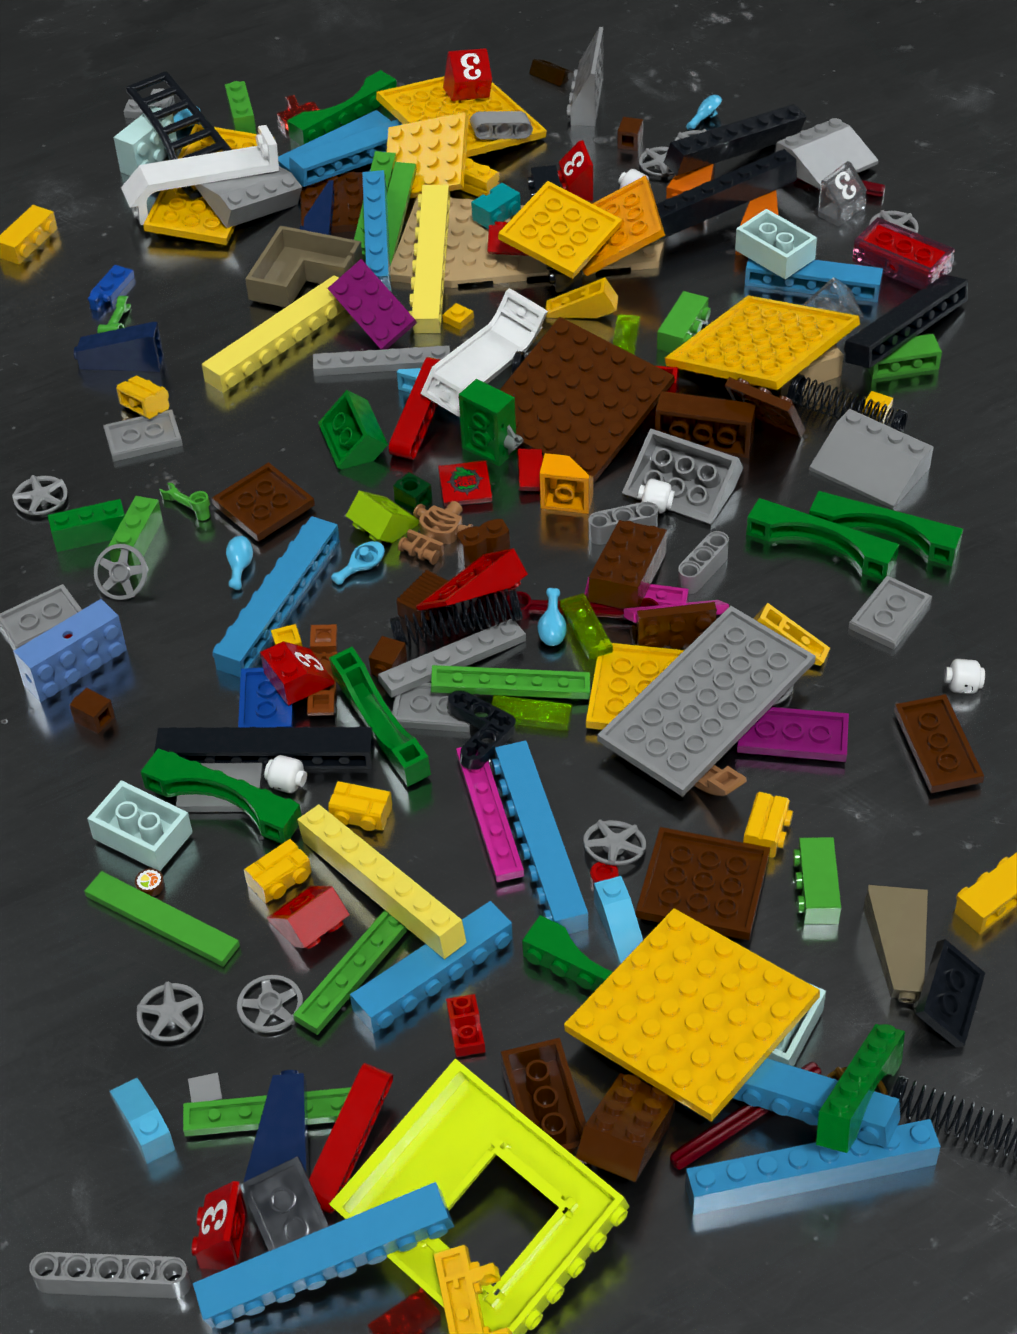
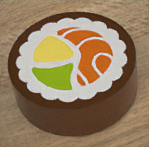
(150, 881)

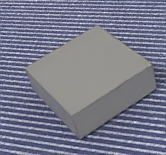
(205, 1088)

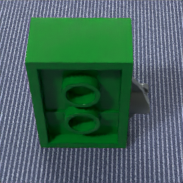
(488, 422)

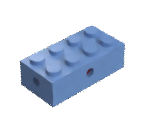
(70, 650)

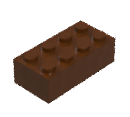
(707, 421)
(627, 565)
(545, 1091)
(626, 1127)

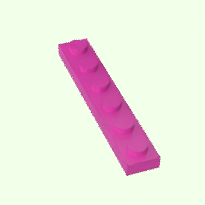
(492, 822)

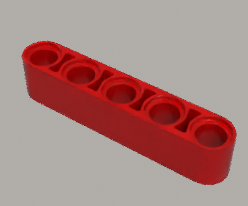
(414, 417)
(350, 1133)

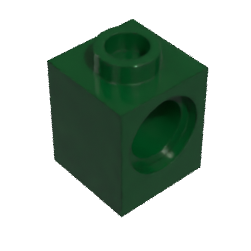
(411, 491)

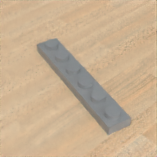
(375, 360)
(460, 653)

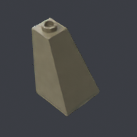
(899, 934)

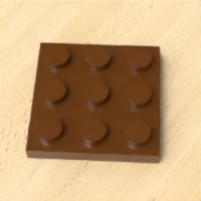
(769, 408)
(263, 501)

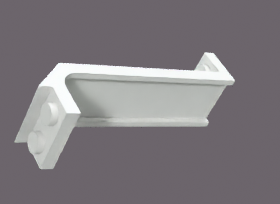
(200, 170)
(486, 352)

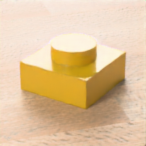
(458, 316)
(883, 399)
(287, 634)

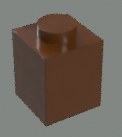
(630, 133)
(387, 655)
(92, 710)

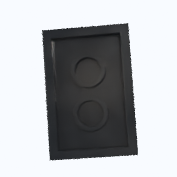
(950, 993)
(284, 1204)

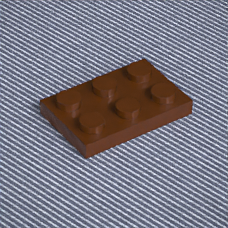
(674, 626)

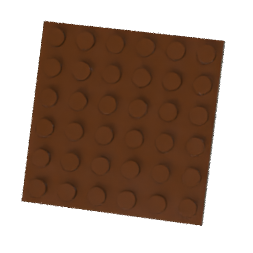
(582, 396)

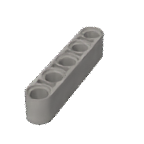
(99, 1265)

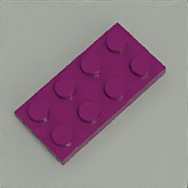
(372, 305)
(798, 734)

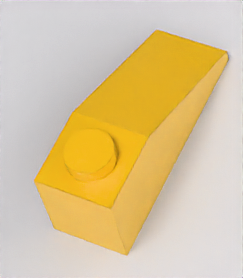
(584, 302)
(790, 630)

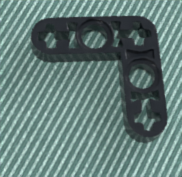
(496, 725)

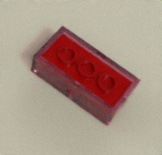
(902, 253)

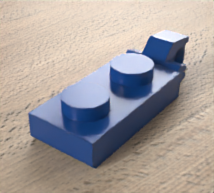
(110, 286)

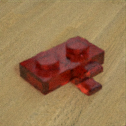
(294, 109)
(407, 1317)

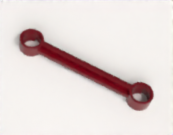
(541, 606)

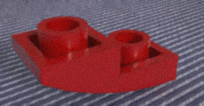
(529, 469)
(465, 1025)

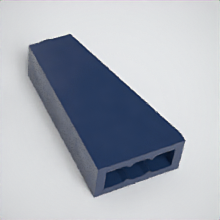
(122, 349)
(282, 1126)

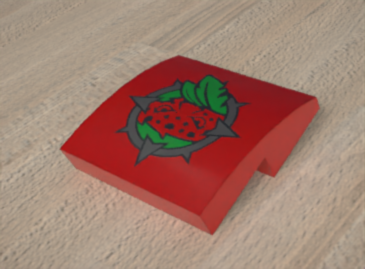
(465, 483)

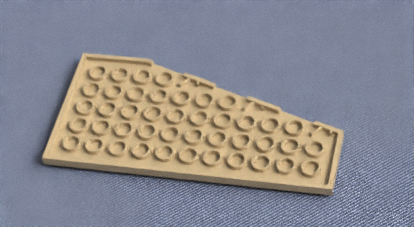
(469, 257)

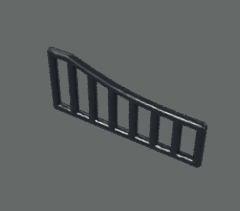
(163, 132)

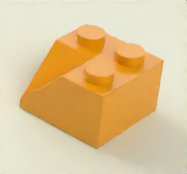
(564, 485)

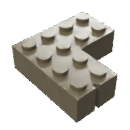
(295, 258)

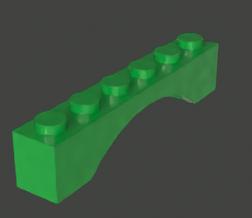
(317, 123)
(776, 522)
(933, 539)
(397, 744)
(174, 776)
(552, 947)
(846, 1105)

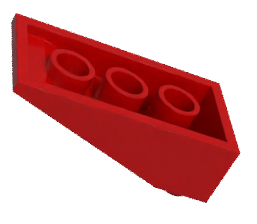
(484, 576)

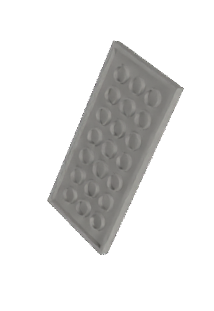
(706, 700)

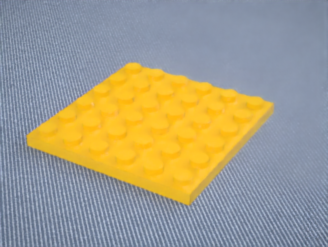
(429, 101)
(762, 341)
(692, 1013)

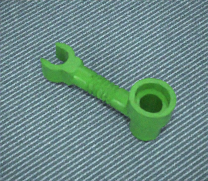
(113, 324)
(197, 501)

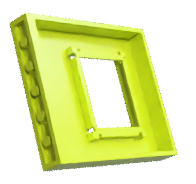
(450, 1142)

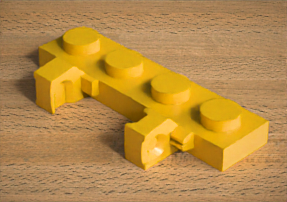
(460, 1285)

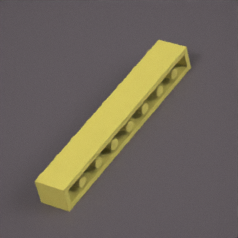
(431, 258)
(272, 337)
(382, 881)

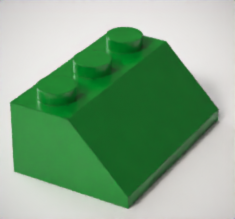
(352, 431)
(86, 525)

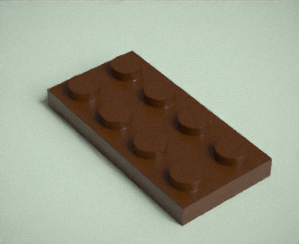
(938, 743)

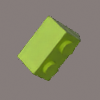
(380, 517)

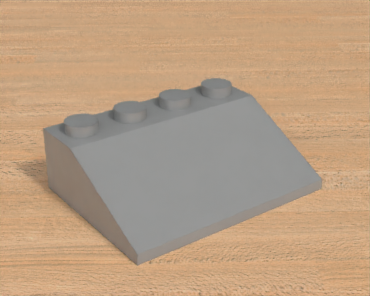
(587, 84)
(825, 149)
(251, 196)
(872, 459)
(696, 473)

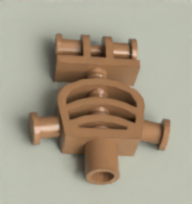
(436, 528)

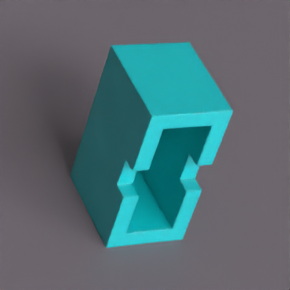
(497, 206)

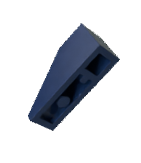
(321, 213)

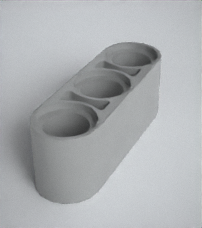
(501, 125)
(603, 523)
(703, 561)

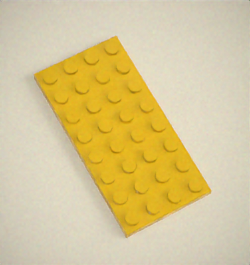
(194, 219)

